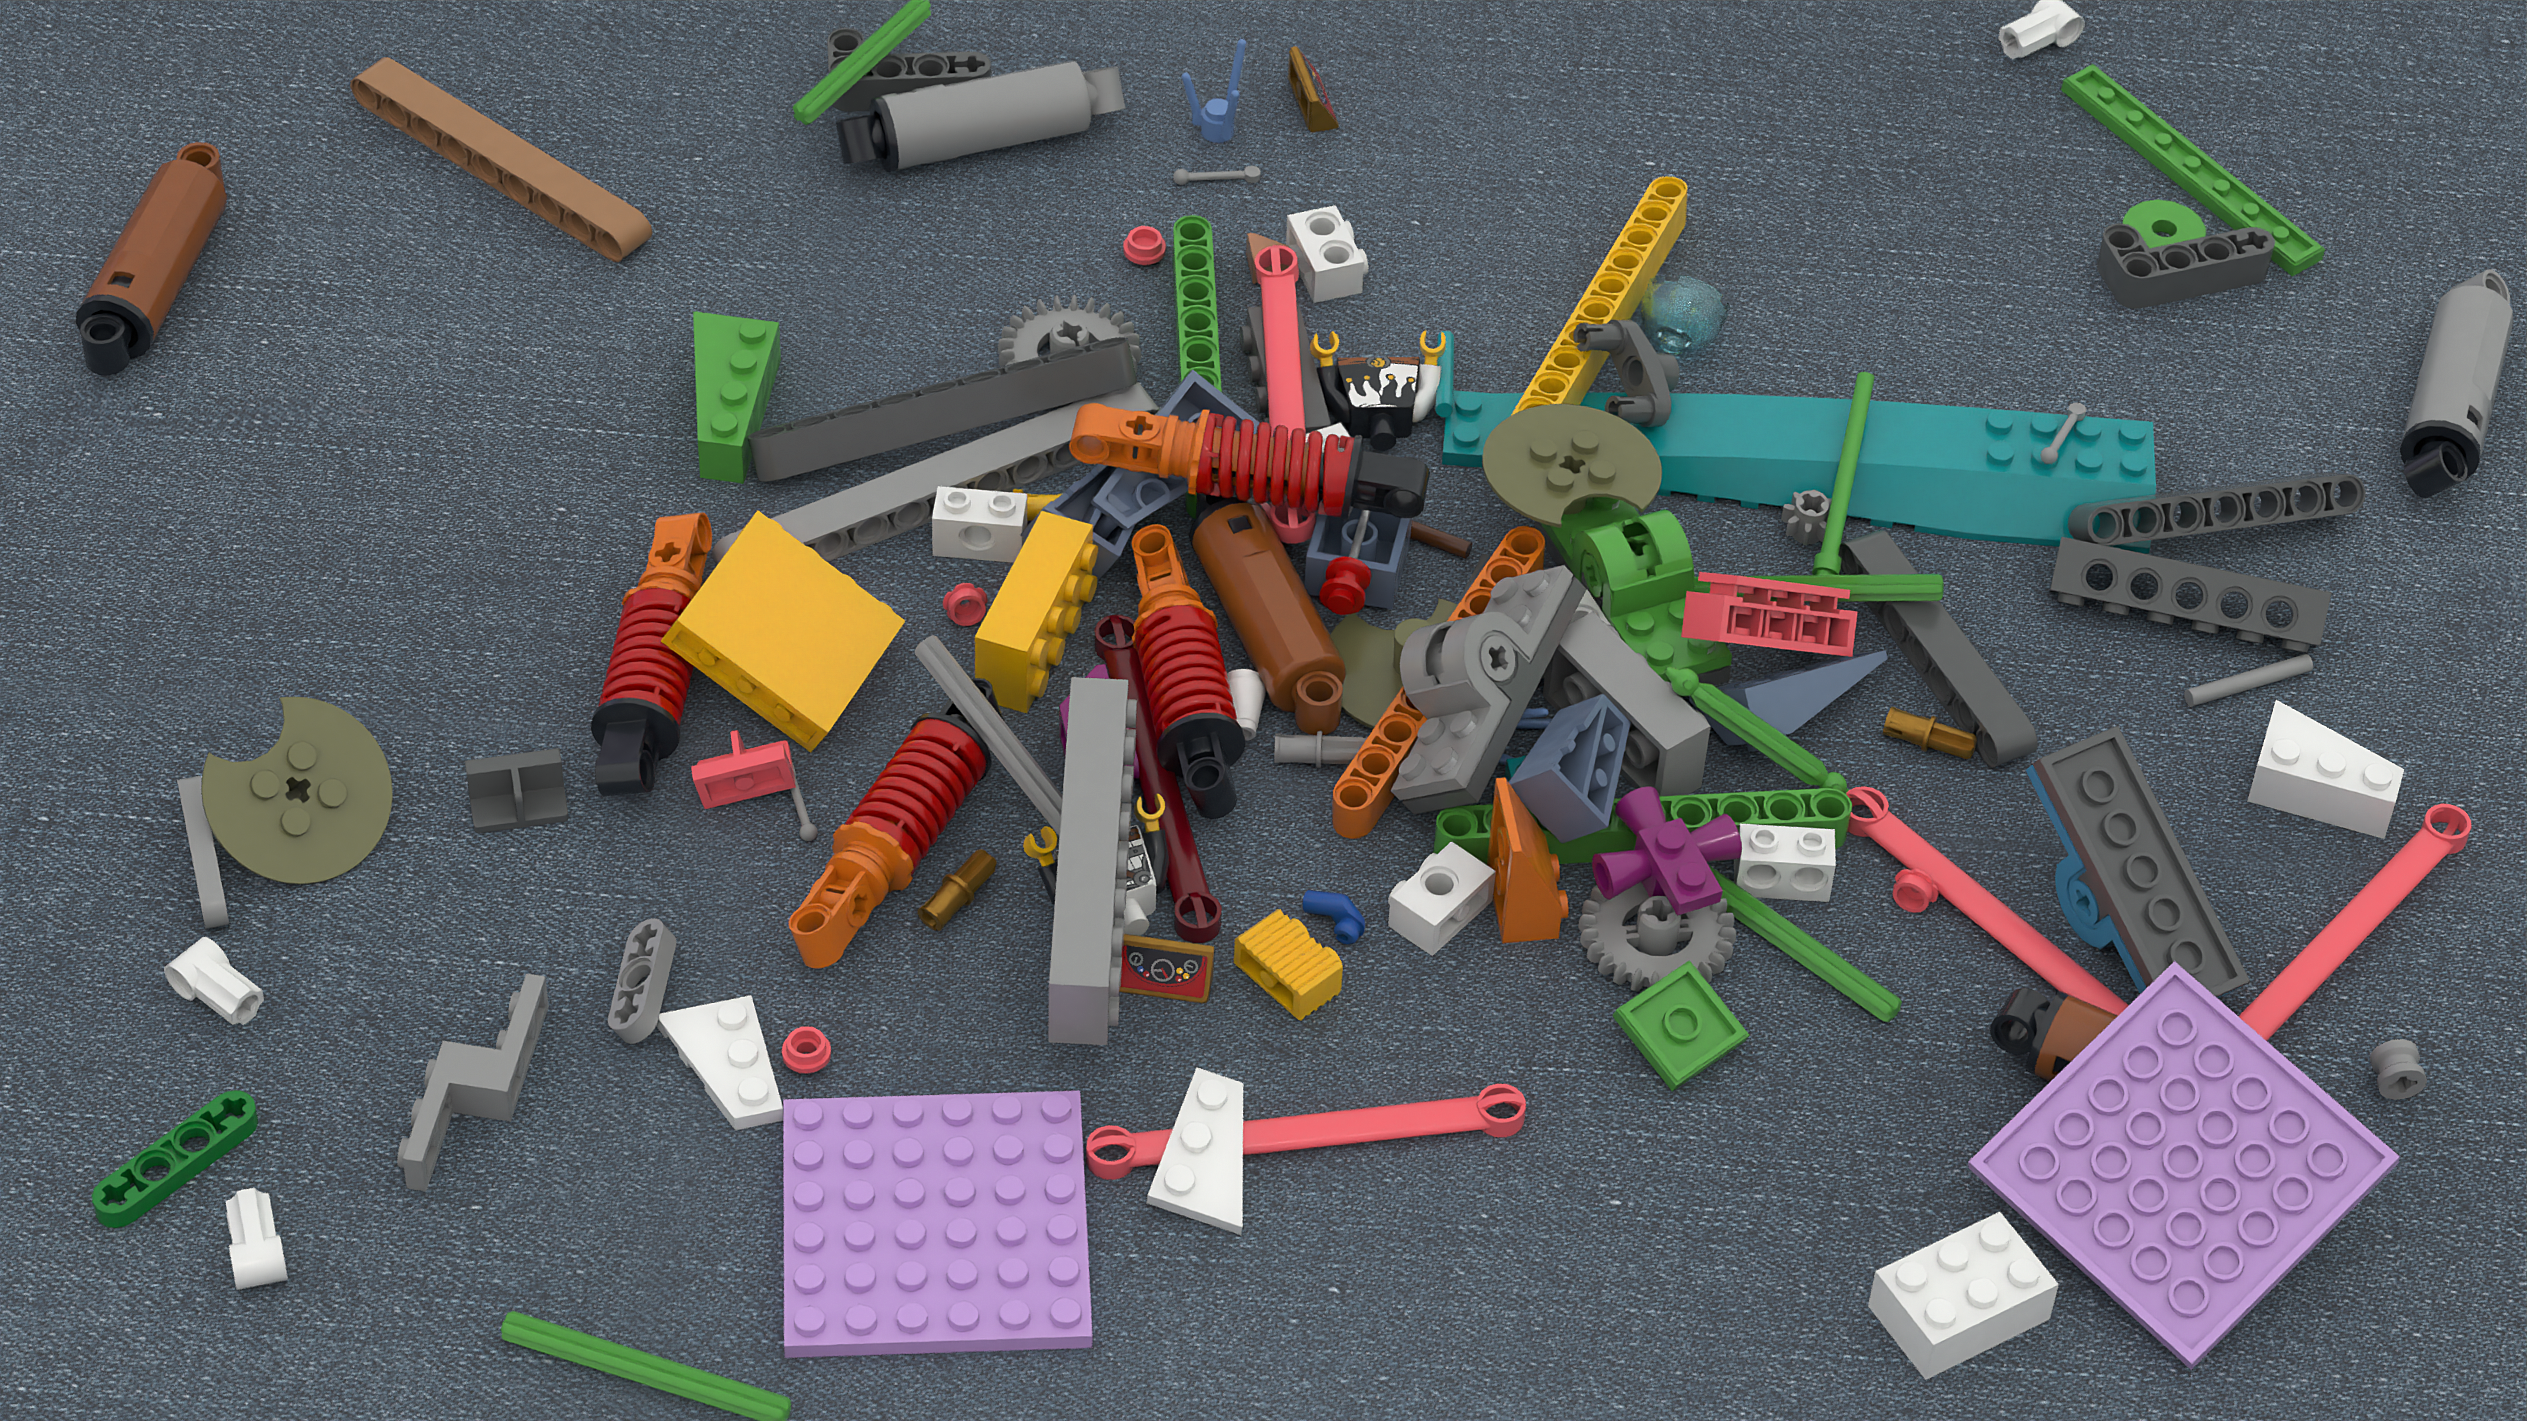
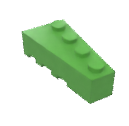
(733, 386)

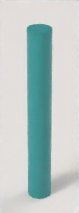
(1444, 391)

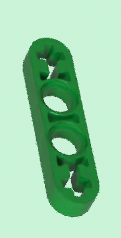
(181, 1163)

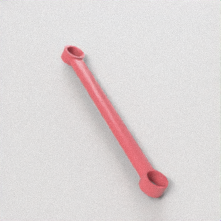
(1283, 367)
(1978, 903)
(2358, 919)
(1326, 1129)

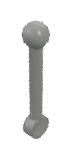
(1249, 174)
(2075, 413)
(807, 830)

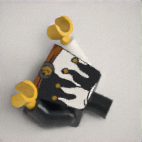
(1379, 394)

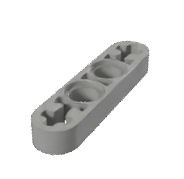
(203, 854)

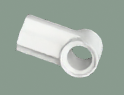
(2046, 24)
(207, 974)
(255, 1249)

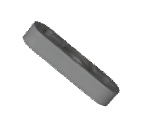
(633, 1008)

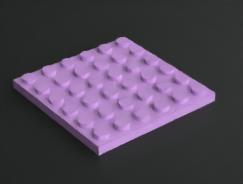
(2183, 1164)
(935, 1224)

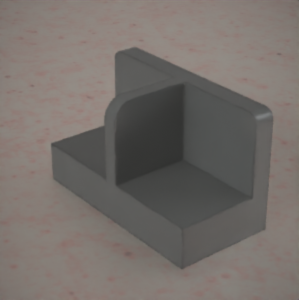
(516, 790)

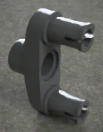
(1643, 372)

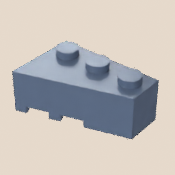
(1076, 505)
(1575, 769)

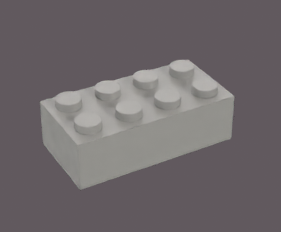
(1665, 733)

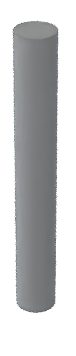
(2248, 680)

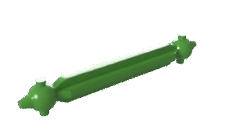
(1754, 730)

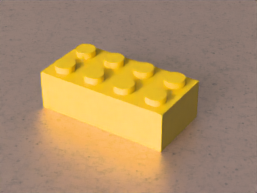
(1036, 610)

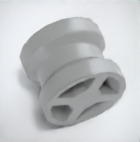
(2398, 1069)

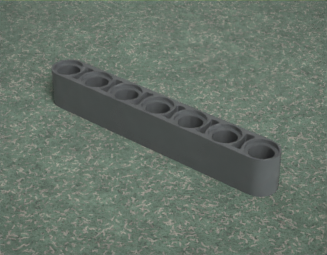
(2235, 513)
(1944, 656)

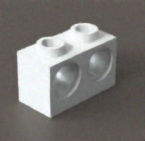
(1326, 253)
(1786, 862)

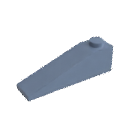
(1133, 496)
(1796, 695)

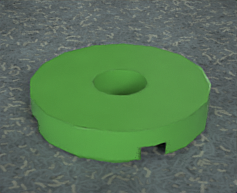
(2164, 217)

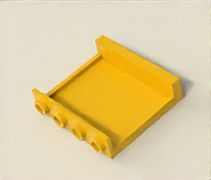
(784, 631)

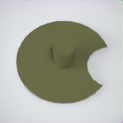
(1561, 454)
(1374, 661)
(307, 803)

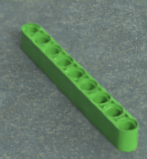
(1195, 306)
(1805, 808)

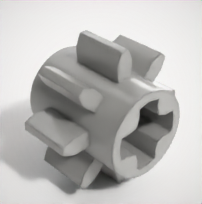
(1806, 516)

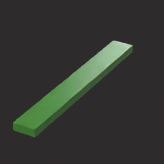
(2189, 166)

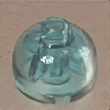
(1682, 313)

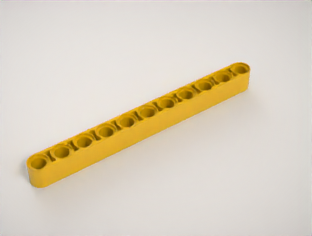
(1612, 293)

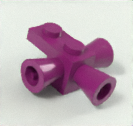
(1667, 855)

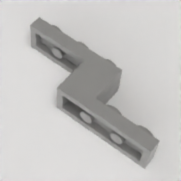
(473, 1082)

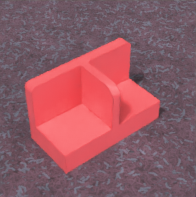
(744, 773)

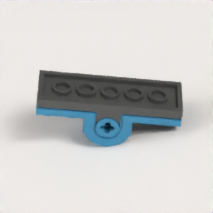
(2126, 868)

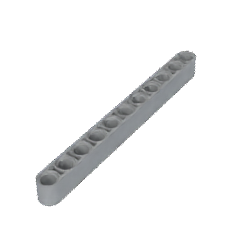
(908, 495)

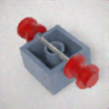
(1357, 560)

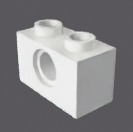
(978, 524)
(1441, 898)

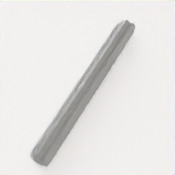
(992, 729)

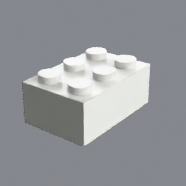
(1962, 1295)

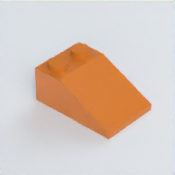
(1526, 873)

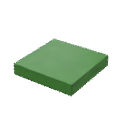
(1680, 1025)

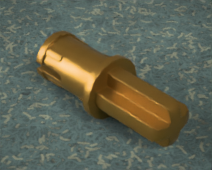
(1929, 733)
(957, 890)

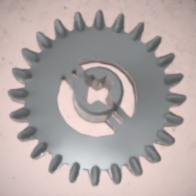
(1063, 330)
(1654, 935)

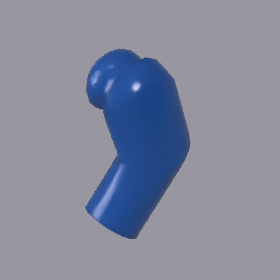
(1348, 919)

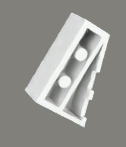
(2323, 775)

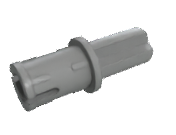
(1316, 749)

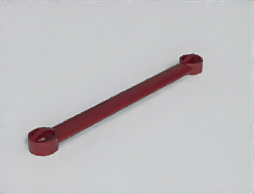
(1185, 869)

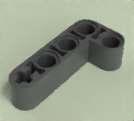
(901, 71)
(2181, 270)

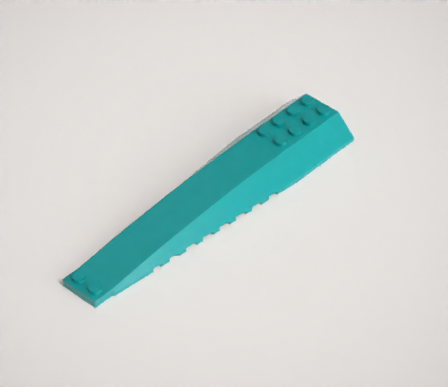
(1917, 463)

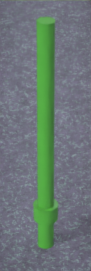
(1827, 561)

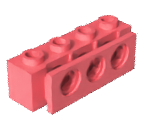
(1769, 623)

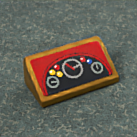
(1310, 93)
(1166, 969)

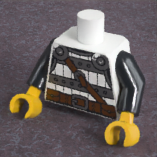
(1146, 866)

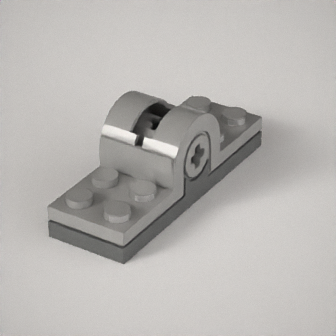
(1476, 683)

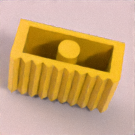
(1289, 964)

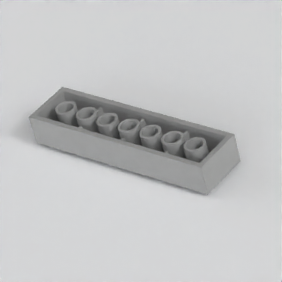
(1092, 862)

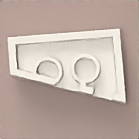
(729, 1057)
(1204, 1155)

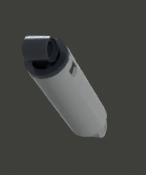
(979, 115)
(2457, 384)

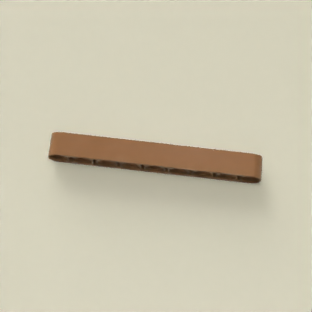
(501, 159)

